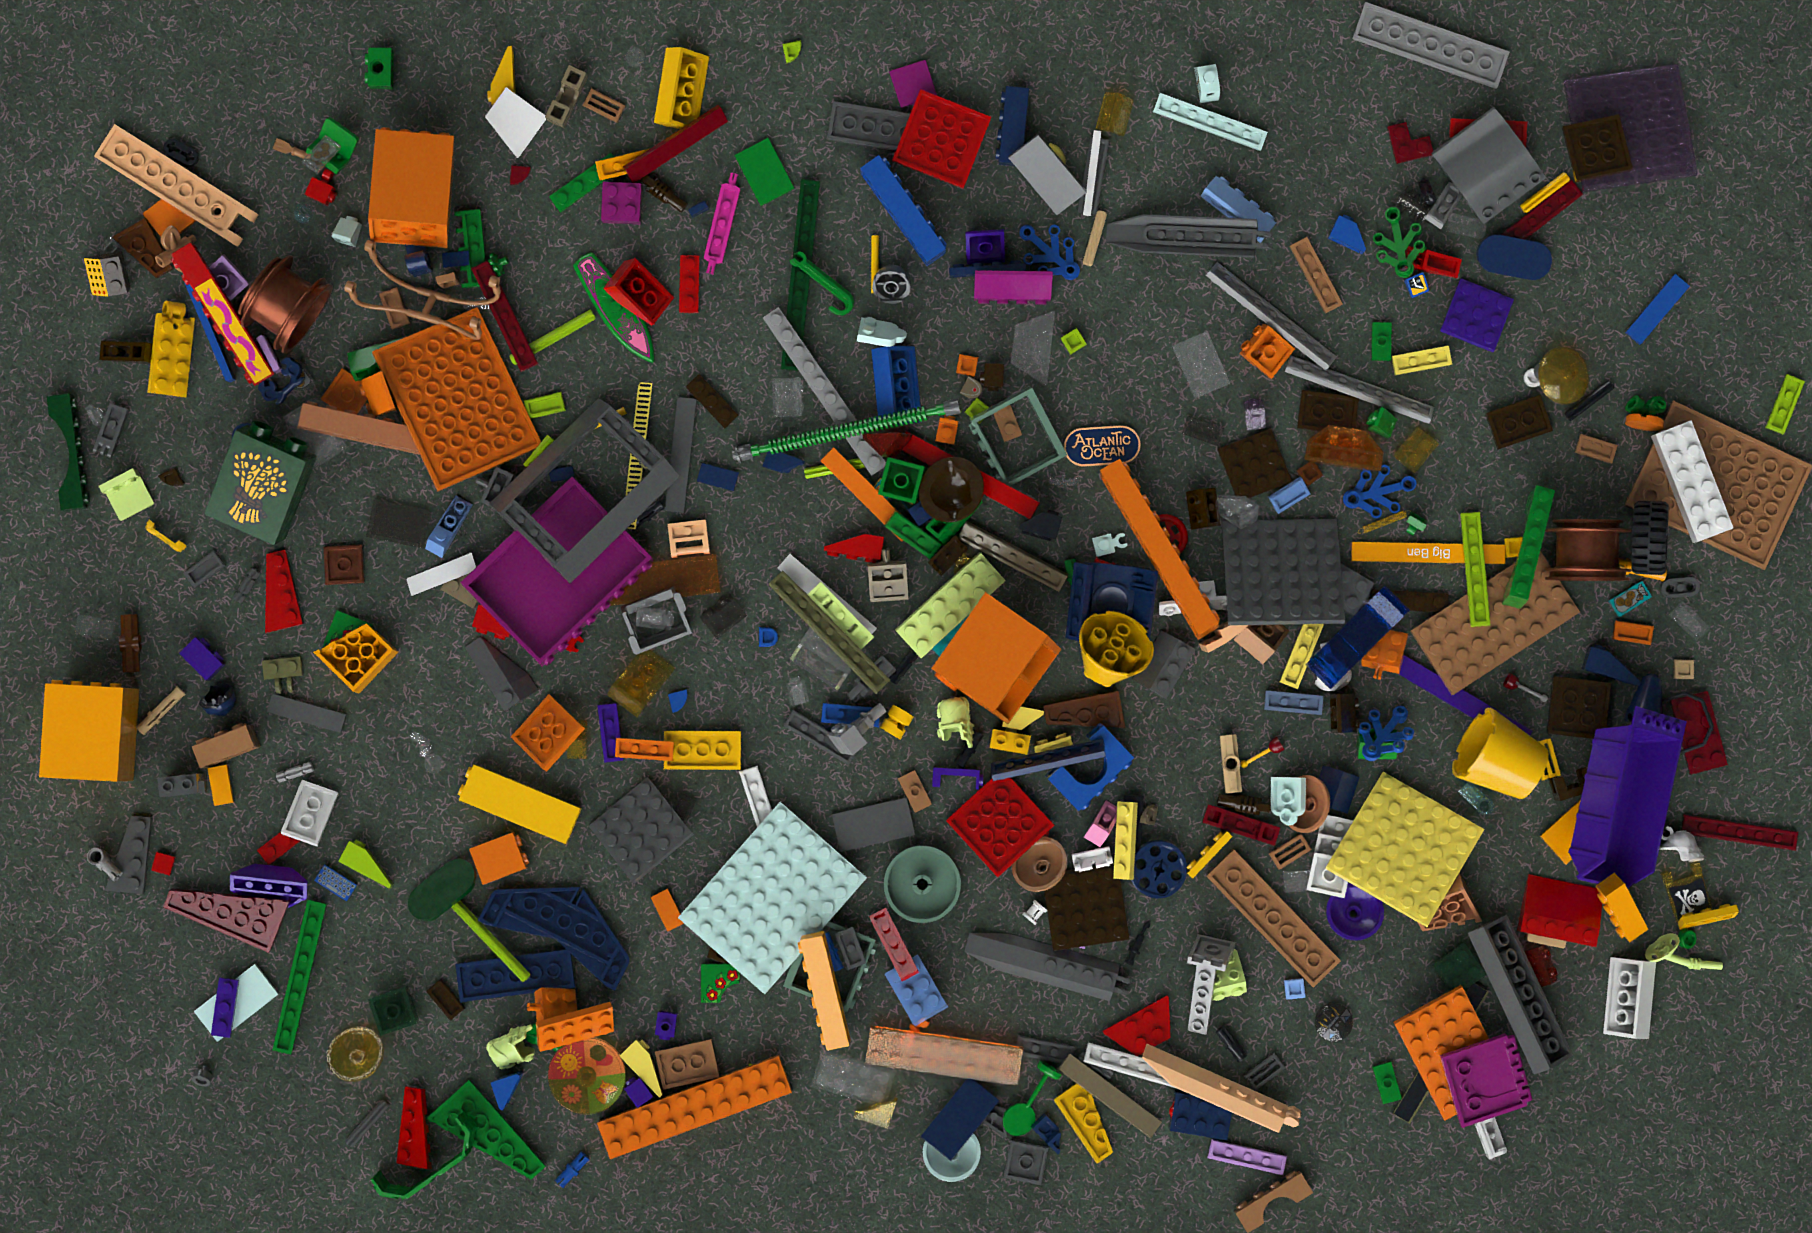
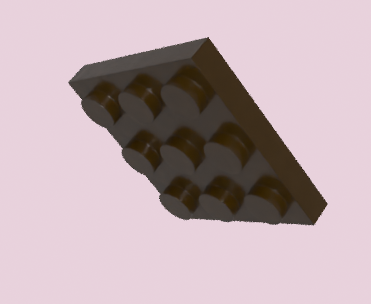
(1597, 148)
(1254, 464)
(1578, 707)

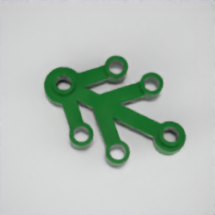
(1400, 245)

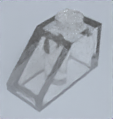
(1237, 510)
(654, 618)

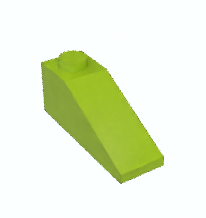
(362, 861)

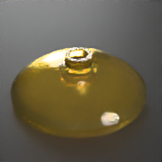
(1556, 377)
(351, 1045)

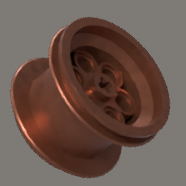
(284, 303)
(1587, 550)

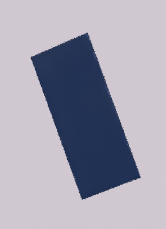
(455, 259)

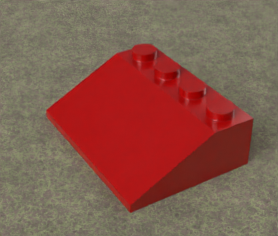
(1560, 911)

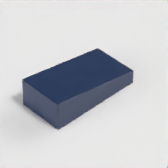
(561, 474)

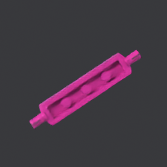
(722, 223)

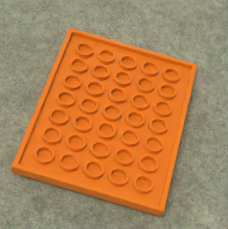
(457, 400)

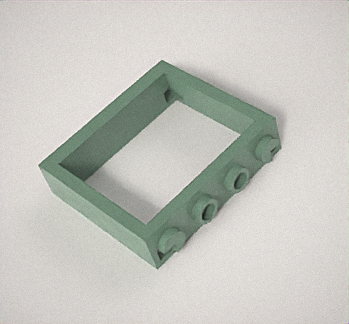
(1048, 428)
(857, 982)

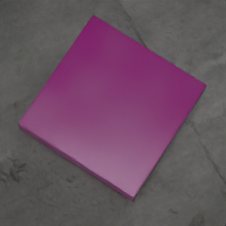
(909, 81)

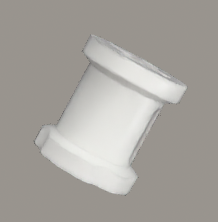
(1034, 912)

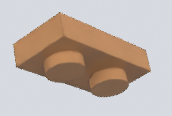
(1007, 423)

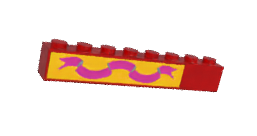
(222, 312)

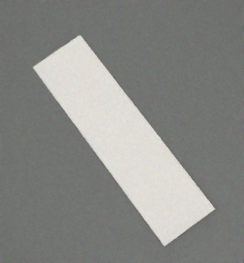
(441, 574)

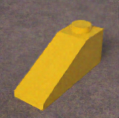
(504, 76)

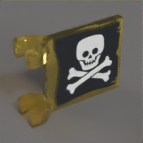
(1687, 893)

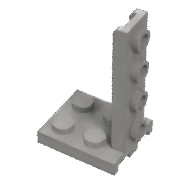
(1208, 955)

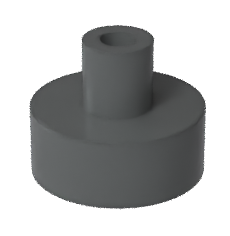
(202, 1076)

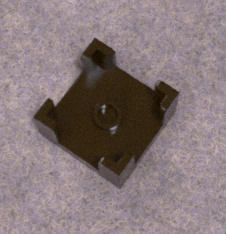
(1561, 792)

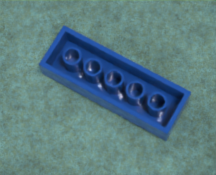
(902, 210)

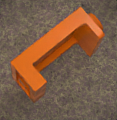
(499, 858)

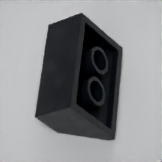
(1042, 526)

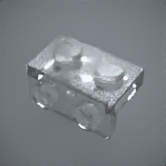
(787, 397)

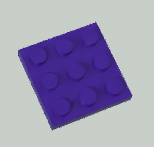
(1476, 315)

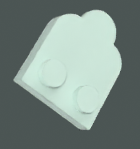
(880, 332)
(1288, 798)

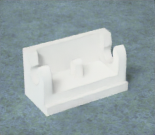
(1491, 1138)

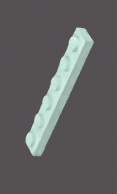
(1210, 122)

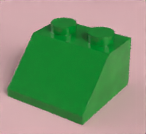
(901, 480)

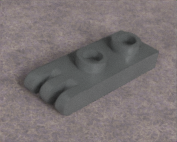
(110, 429)

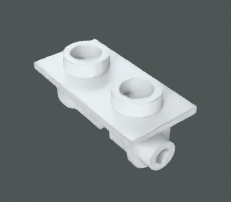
(1084, 860)

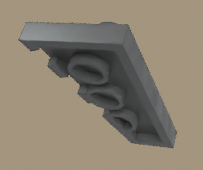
(133, 857)

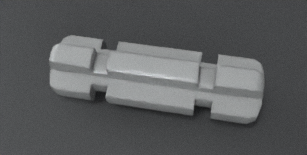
(294, 772)

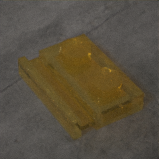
(1415, 450)

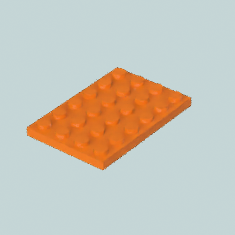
(1436, 1030)

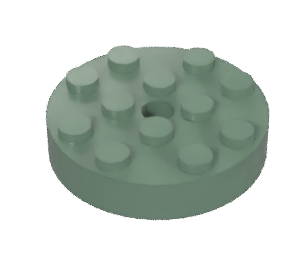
(928, 903)

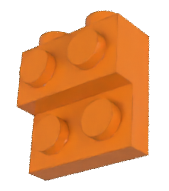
(1266, 350)

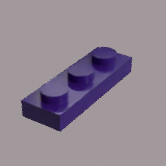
(609, 730)
(225, 1007)

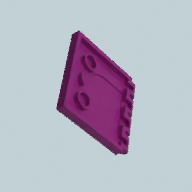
(1486, 1079)

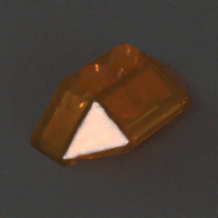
(1344, 449)

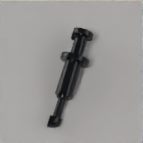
(1136, 946)

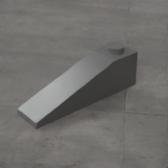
(503, 676)

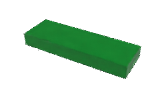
(912, 534)

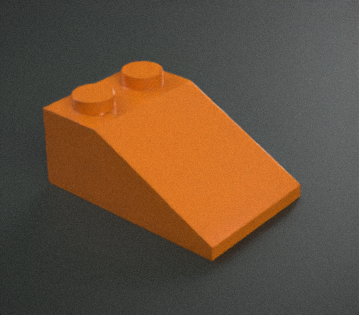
(377, 394)

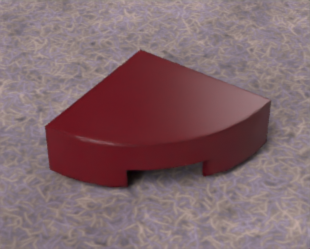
(519, 174)

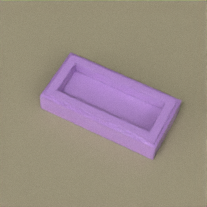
(269, 353)

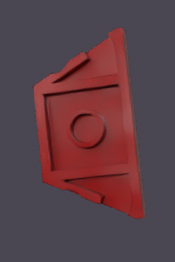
(1143, 1027)

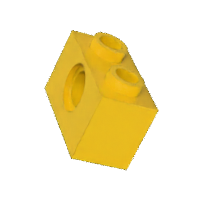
(1009, 741)

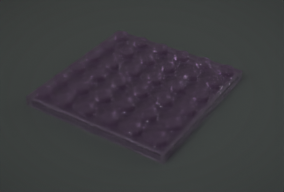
(1651, 118)

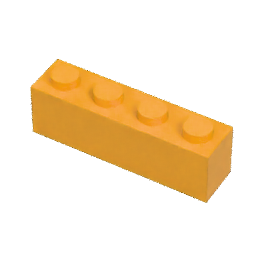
(1621, 908)

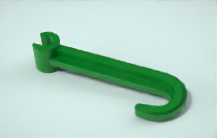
(826, 281)

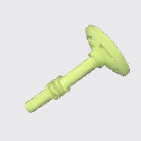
(1666, 950)

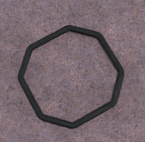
(1706, 713)

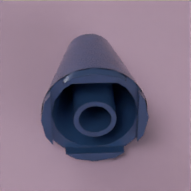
(1646, 696)

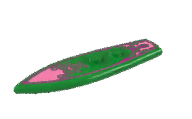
(623, 324)

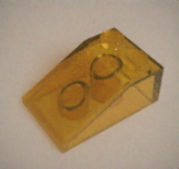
(640, 682)

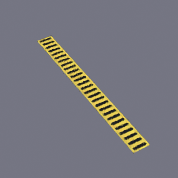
(640, 425)

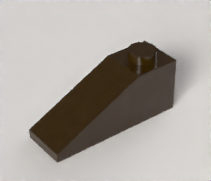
(126, 352)

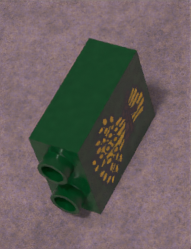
(261, 482)

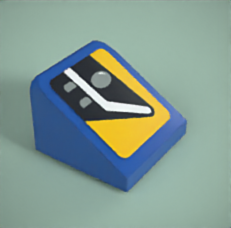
(1417, 285)

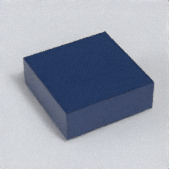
(698, 209)

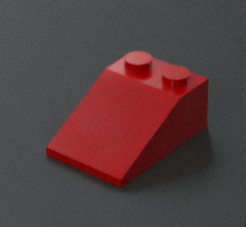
(638, 291)

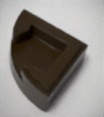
(171, 477)

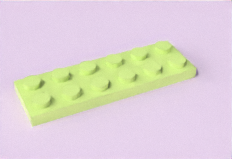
(949, 605)

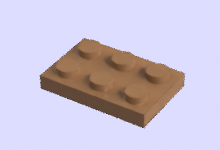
(687, 1064)

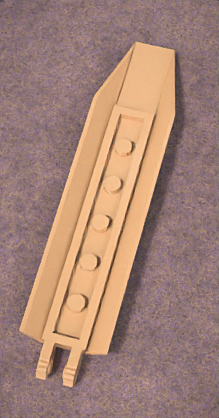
(1221, 1091)

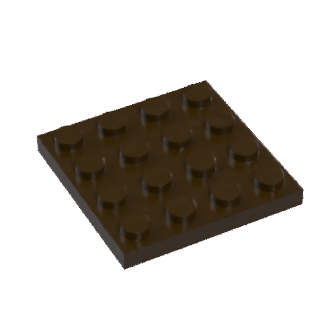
(1086, 909)

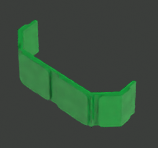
(394, 1191)

